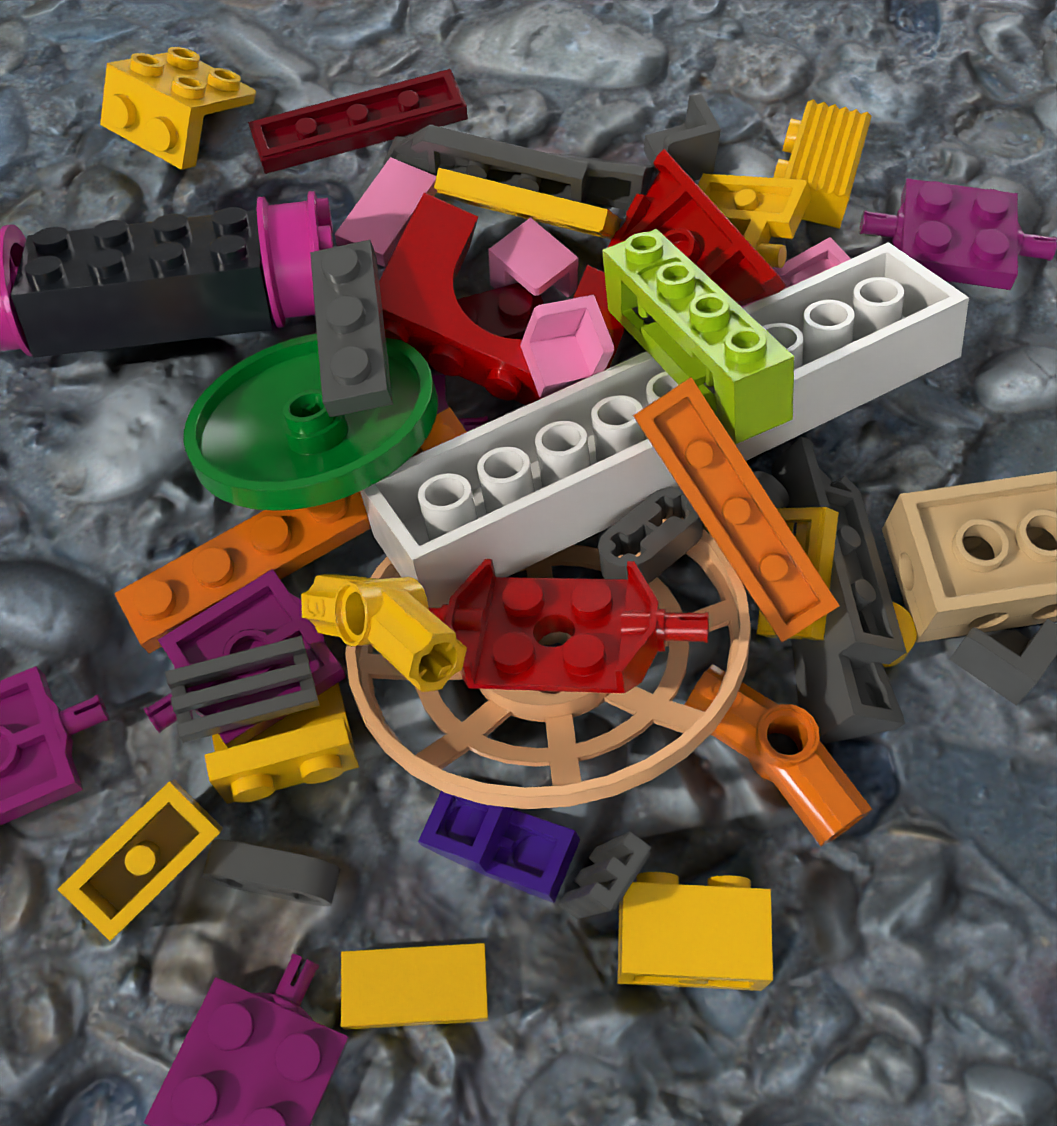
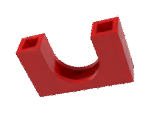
(424, 311)

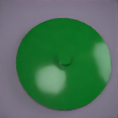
(270, 444)

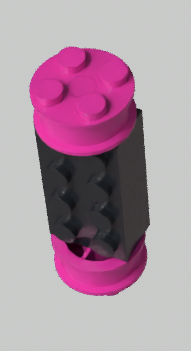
(159, 278)

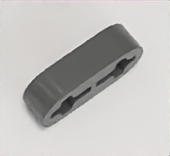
(645, 531)
(271, 872)

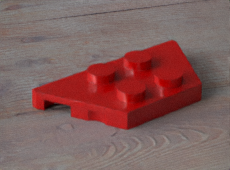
(700, 232)

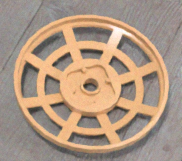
(560, 707)

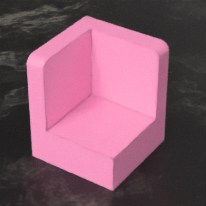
(534, 260)
(566, 343)

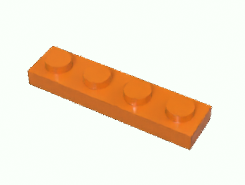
(736, 509)

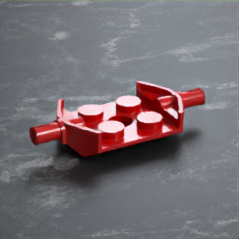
(611, 625)

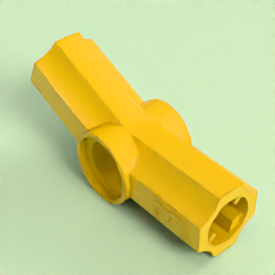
(391, 618)

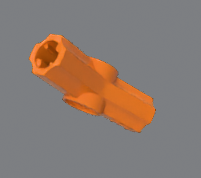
(807, 780)

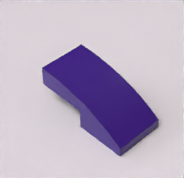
(502, 844)

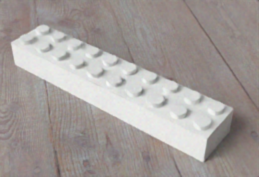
(584, 462)

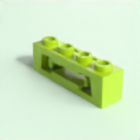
(700, 334)

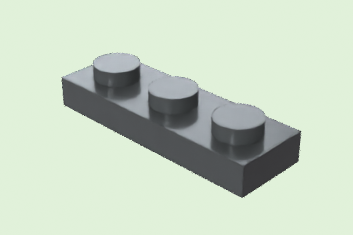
(350, 329)

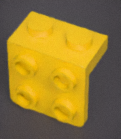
(163, 101)
(296, 750)

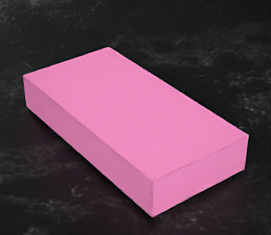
(386, 208)

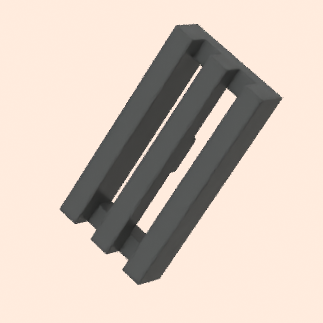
(235, 664)
(615, 868)

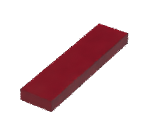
(357, 120)

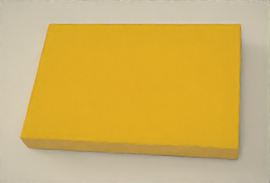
(527, 204)

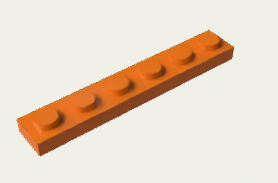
(240, 555)

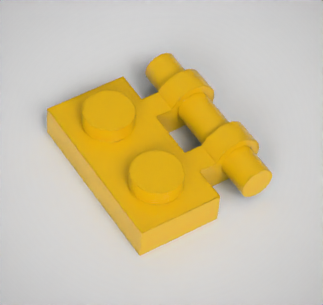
(760, 209)

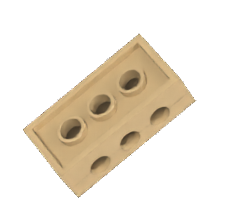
(976, 555)

